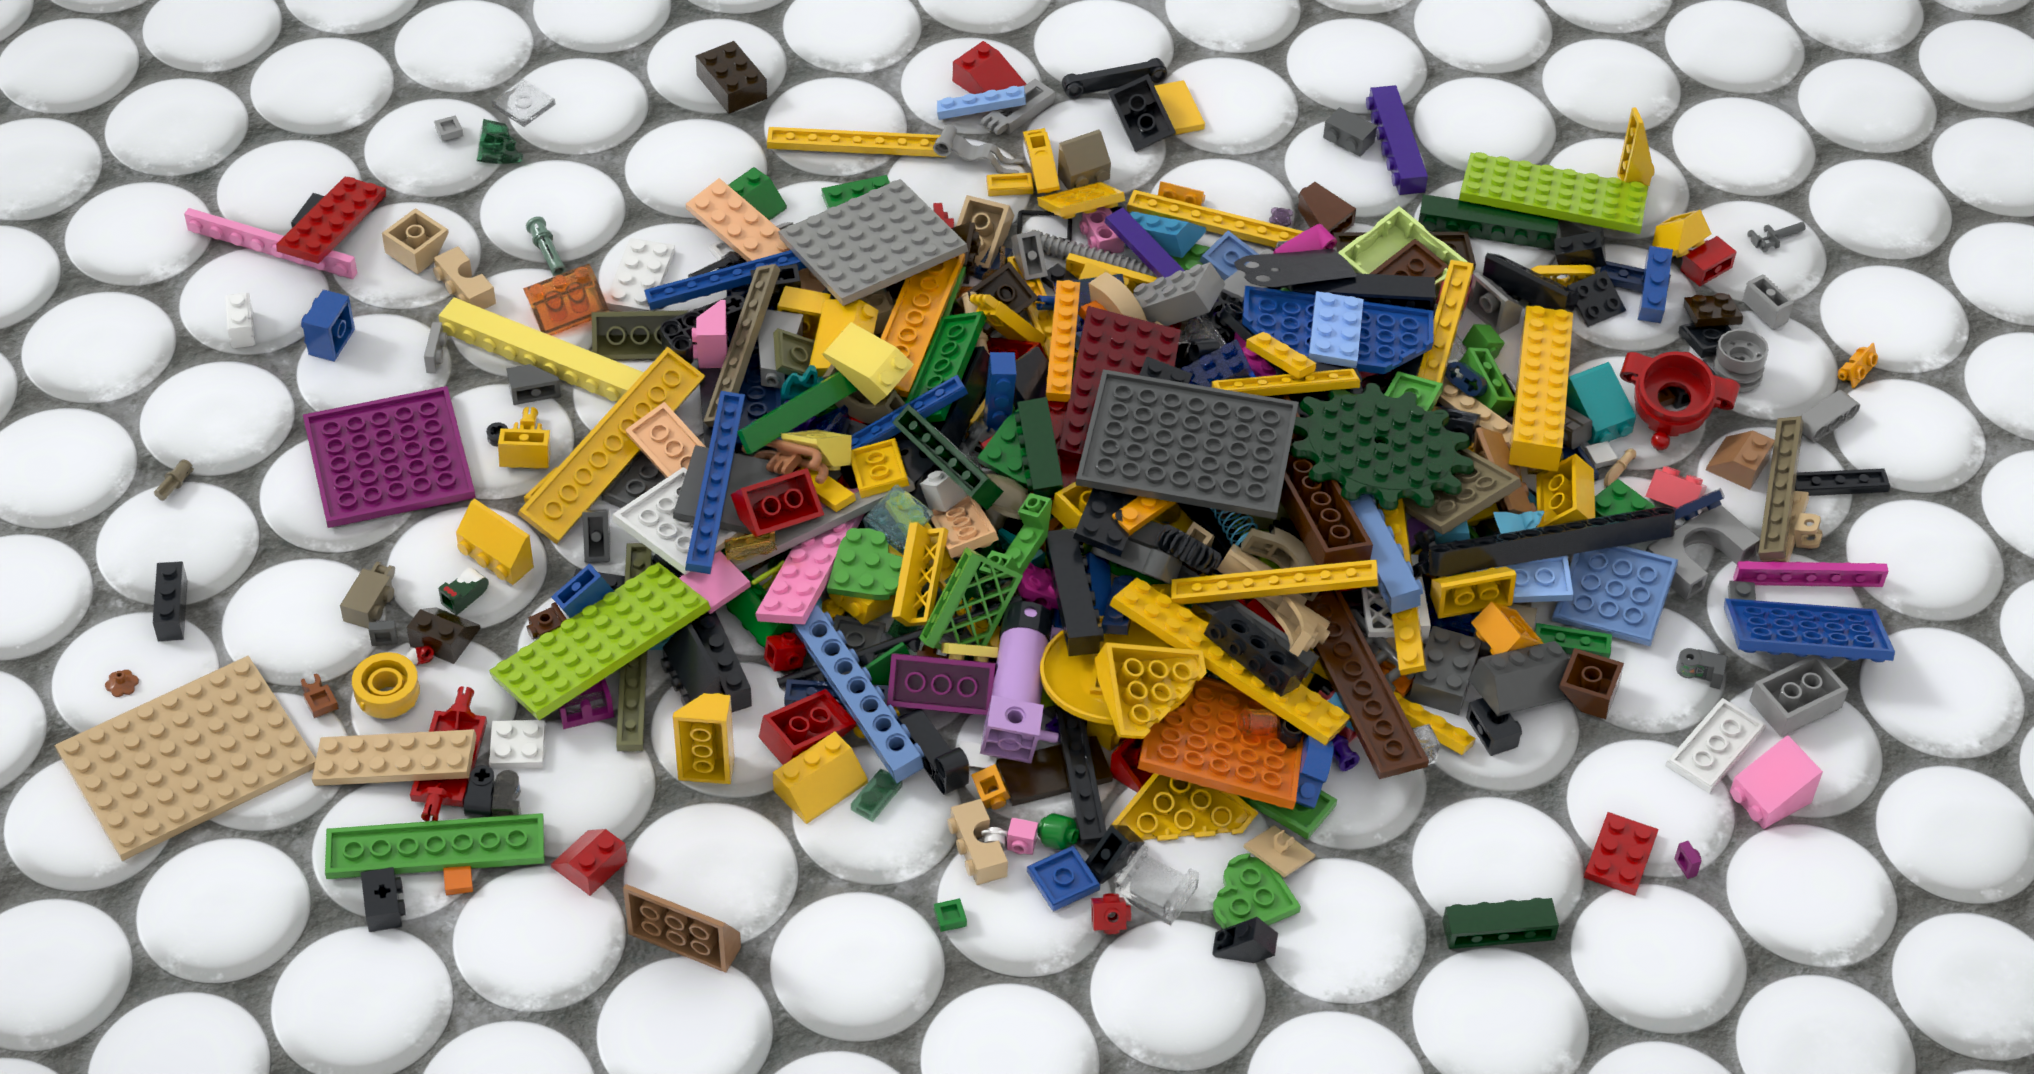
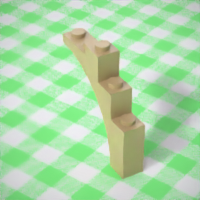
(1299, 622)

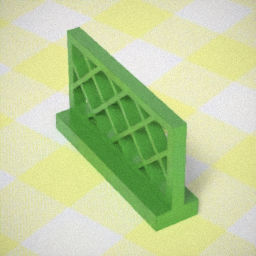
(954, 593)

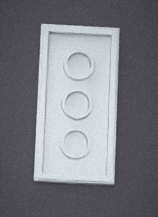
(1715, 745)

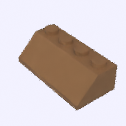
(1493, 447)

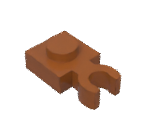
(318, 697)

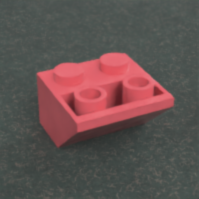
(1674, 489)

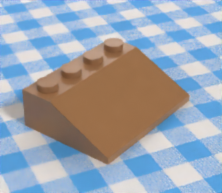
(680, 929)

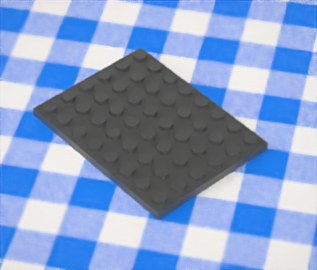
(1188, 444)

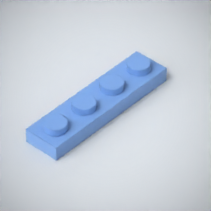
(981, 102)

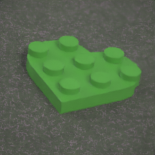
(865, 566)
(1251, 892)

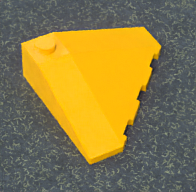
(1144, 683)
(1179, 808)

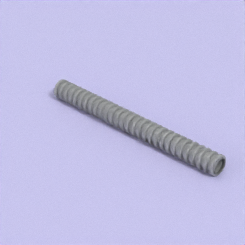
(1063, 248)

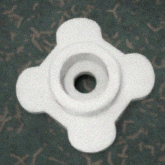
(994, 834)

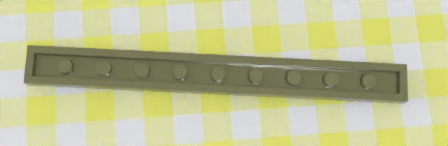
(633, 674)

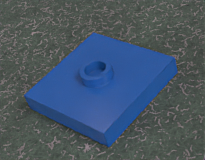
(1063, 878)

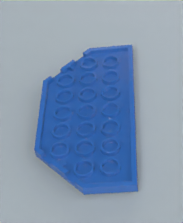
(1387, 333)

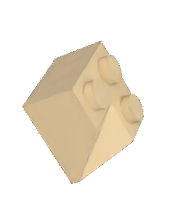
(414, 240)

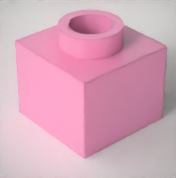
(1022, 836)

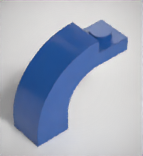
(1314, 770)

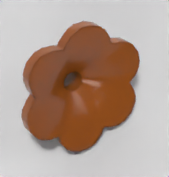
(121, 683)

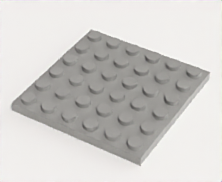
(872, 241)

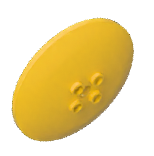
(1074, 679)

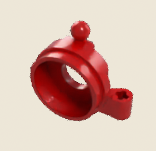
(1681, 371)

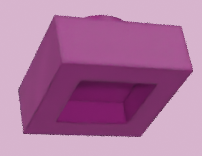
(1688, 859)

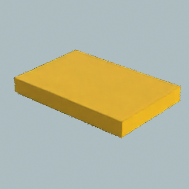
(1180, 107)
(878, 468)

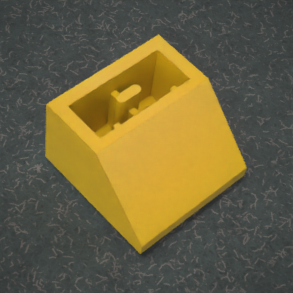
(1682, 233)

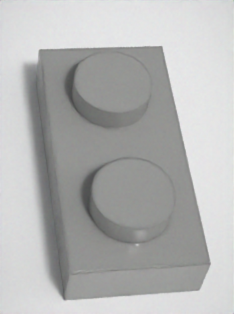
(434, 352)

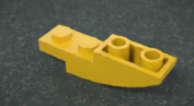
(1041, 160)

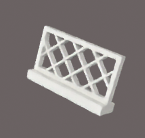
(1379, 616)

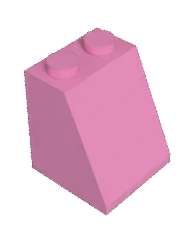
(1777, 783)

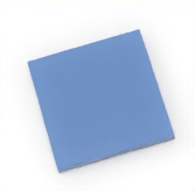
(1618, 592)

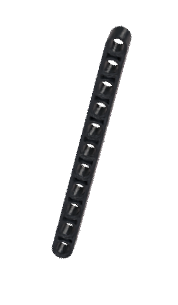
(1551, 541)

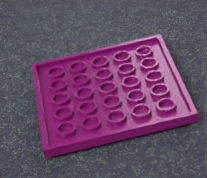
(388, 456)

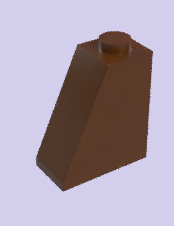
(1325, 208)

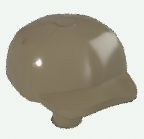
(1008, 502)

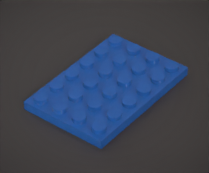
(1808, 630)

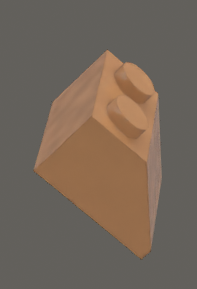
(1742, 458)

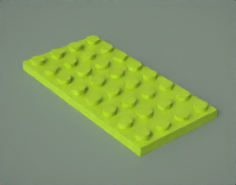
(1554, 192)
(599, 640)

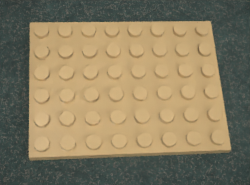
(185, 757)

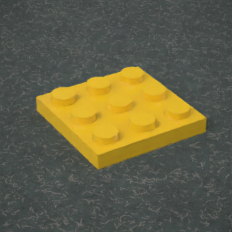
(1081, 199)

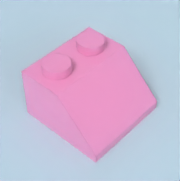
(711, 337)

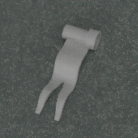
(951, 141)

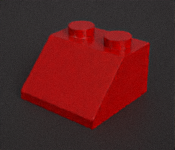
(592, 859)

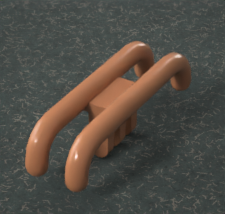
(790, 457)

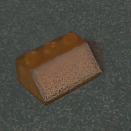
(565, 300)

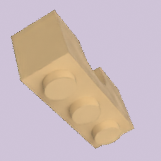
(454, 270)
(983, 860)

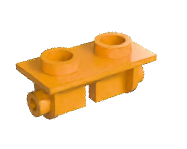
(1181, 193)
(1859, 365)

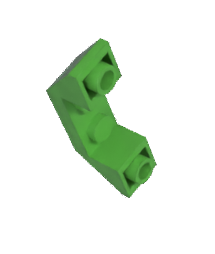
(1036, 517)

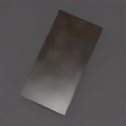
(1047, 773)

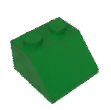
(759, 192)

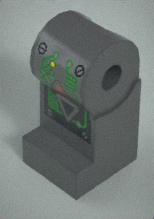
(1702, 665)

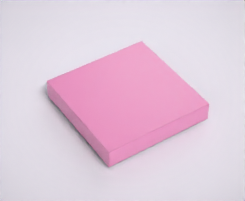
(721, 585)

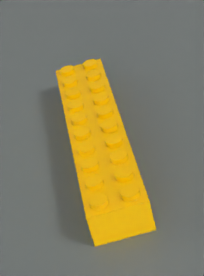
(1541, 389)

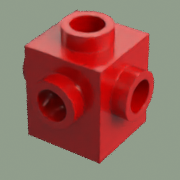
(784, 652)
(1103, 907)

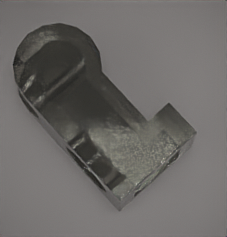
(505, 794)

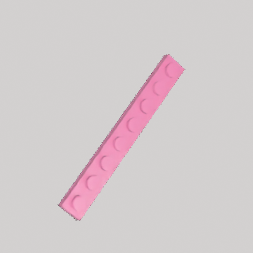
(262, 241)

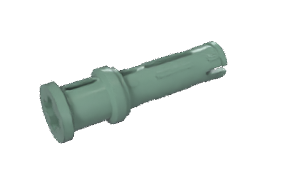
(554, 264)

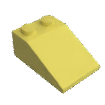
(867, 362)

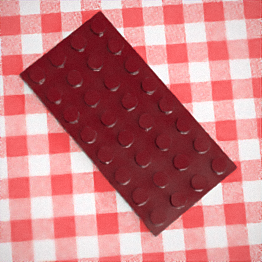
(1111, 344)

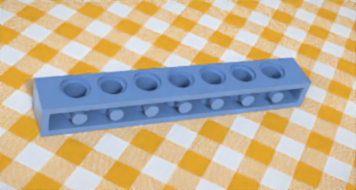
(898, 763)

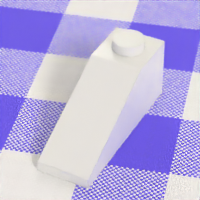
(942, 492)

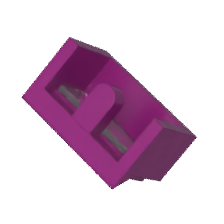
(588, 707)

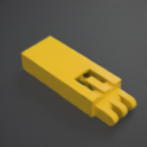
(1005, 319)

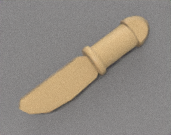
(1620, 465)

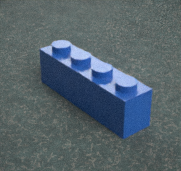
(999, 388)

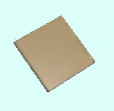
(1279, 851)

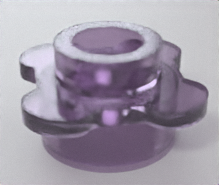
(1281, 216)

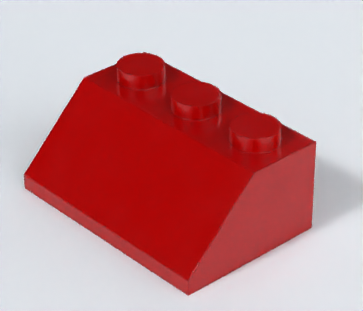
(778, 503)

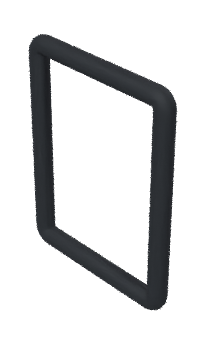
(1036, 212)

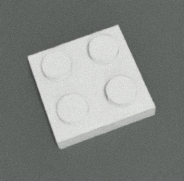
(517, 744)

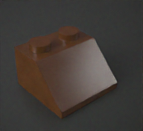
(1591, 682)

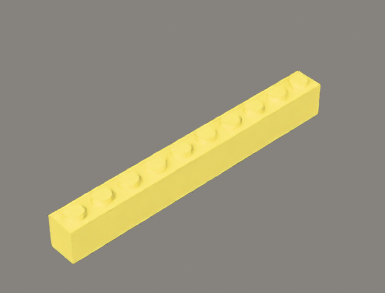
(537, 348)

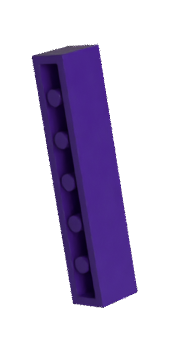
(1397, 140)

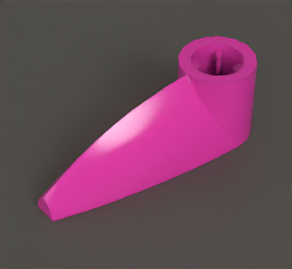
(1312, 239)

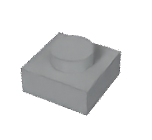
(448, 128)

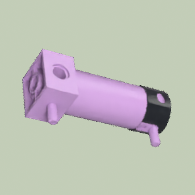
(1015, 703)

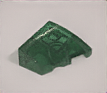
(496, 144)

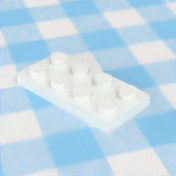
(641, 268)

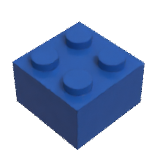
(328, 325)

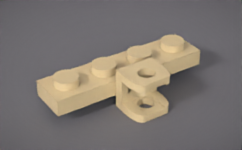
(1798, 527)

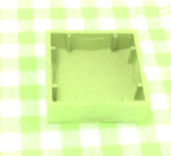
(1388, 238)

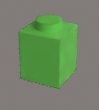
(1484, 337)

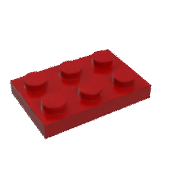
(1621, 853)

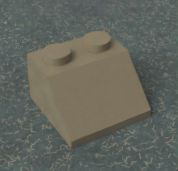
(1083, 160)

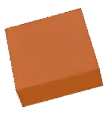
(458, 880)

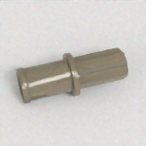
(174, 479)

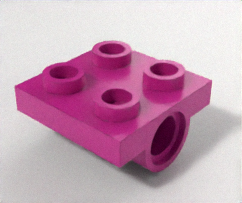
(1038, 587)

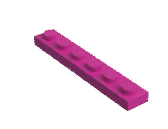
(1812, 573)

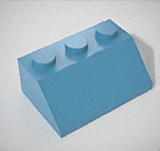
(1171, 234)

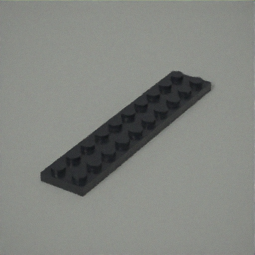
(1096, 523)

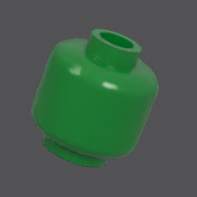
(1058, 831)

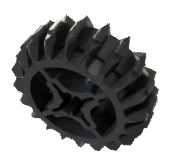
(1188, 549)

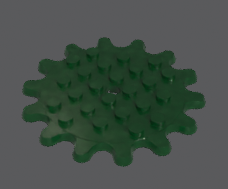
(1349, 446)

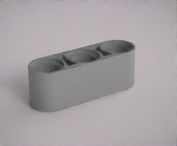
(1829, 415)

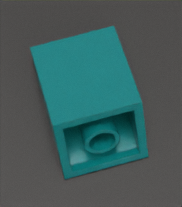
(1602, 399)

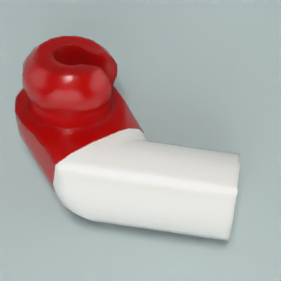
(420, 655)

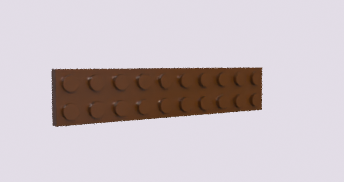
(1365, 691)

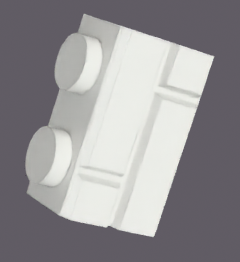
(240, 320)

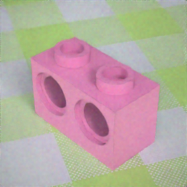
(1098, 233)

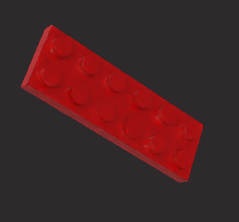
(331, 220)

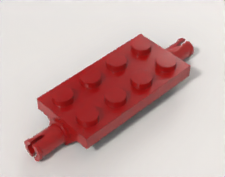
(450, 791)

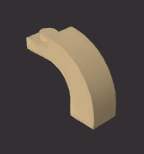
(1115, 296)

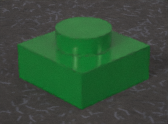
(950, 915)

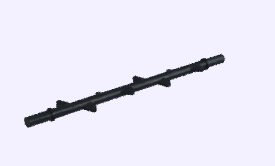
(888, 642)

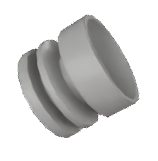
(1741, 358)

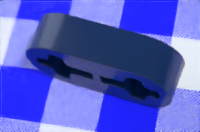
(1469, 375)

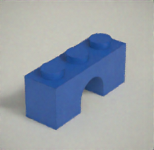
(1655, 284)

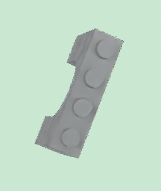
(1711, 527)

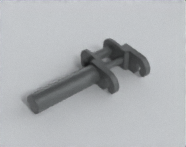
(1773, 236)

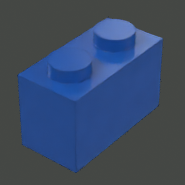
(581, 591)

